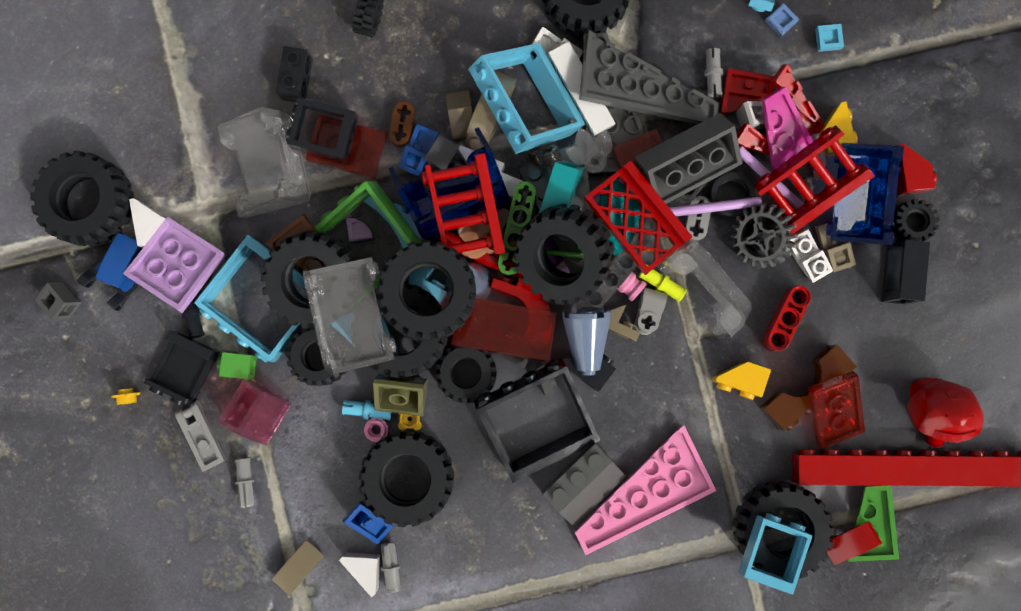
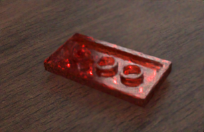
(508, 330)

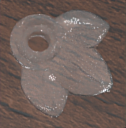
(590, 147)

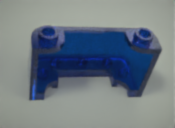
(869, 210)

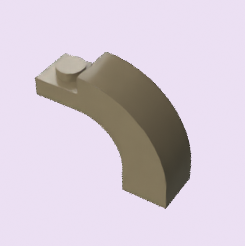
(484, 117)

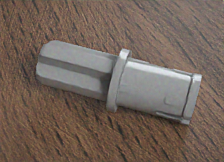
(244, 482)
(390, 567)

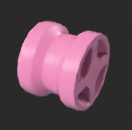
(632, 286)

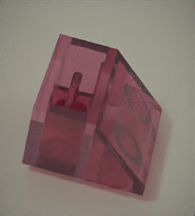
(254, 412)

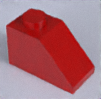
(915, 173)

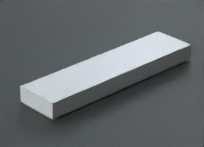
(570, 71)

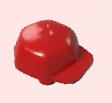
(944, 411)

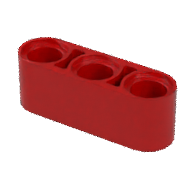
(796, 313)

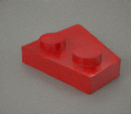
(743, 87)

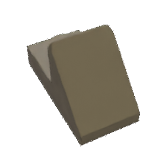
(625, 329)

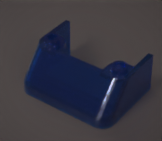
(420, 202)

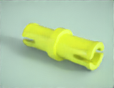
(664, 284)

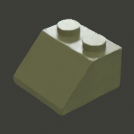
(400, 394)

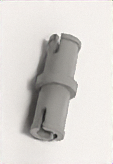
(713, 73)

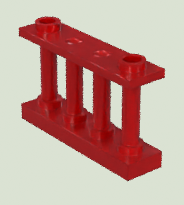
(835, 188)
(482, 192)

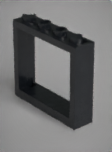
(553, 451)

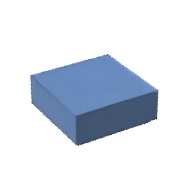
(781, 20)

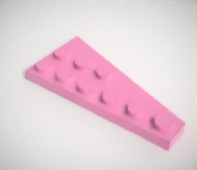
(659, 487)

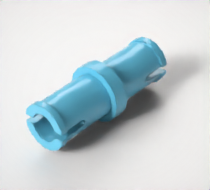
(364, 409)

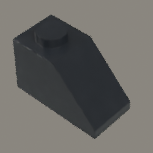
(594, 381)

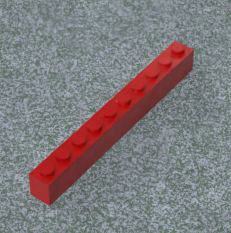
(906, 468)

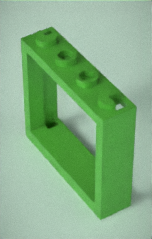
(362, 192)

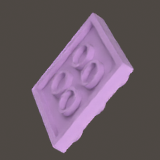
(174, 264)

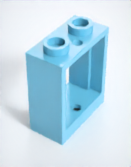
(789, 580)

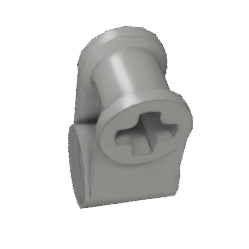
(650, 306)

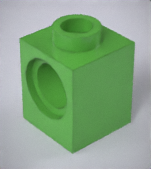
(236, 365)

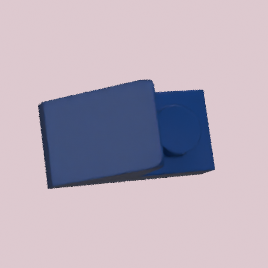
(365, 523)

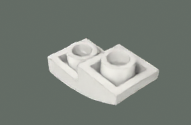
(809, 257)

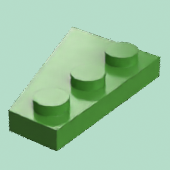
(878, 509)

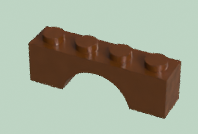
(786, 409)

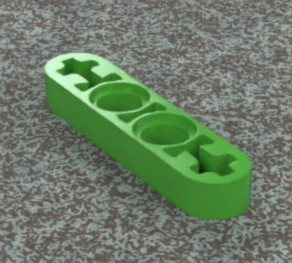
(513, 227)

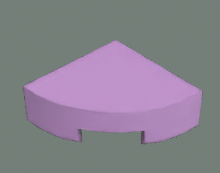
(358, 230)

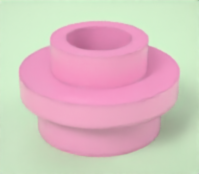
(369, 432)

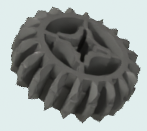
(761, 227)

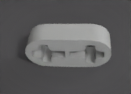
(703, 220)

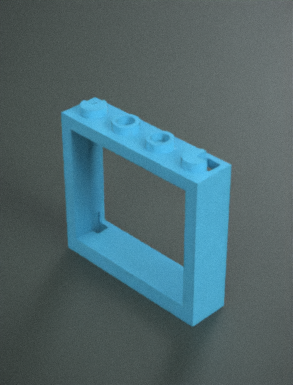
(546, 81)
(225, 323)

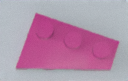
(784, 127)

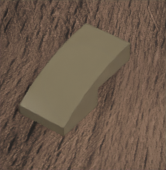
(838, 253)
(297, 567)

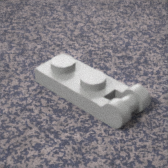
(200, 436)

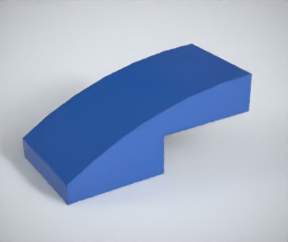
(417, 149)
(117, 260)

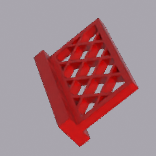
(650, 202)

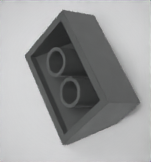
(583, 484)

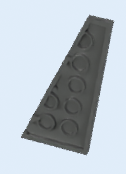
(637, 86)

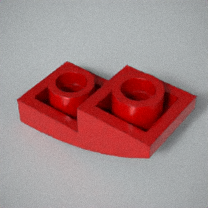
(853, 543)

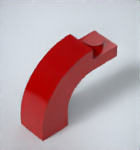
(520, 292)

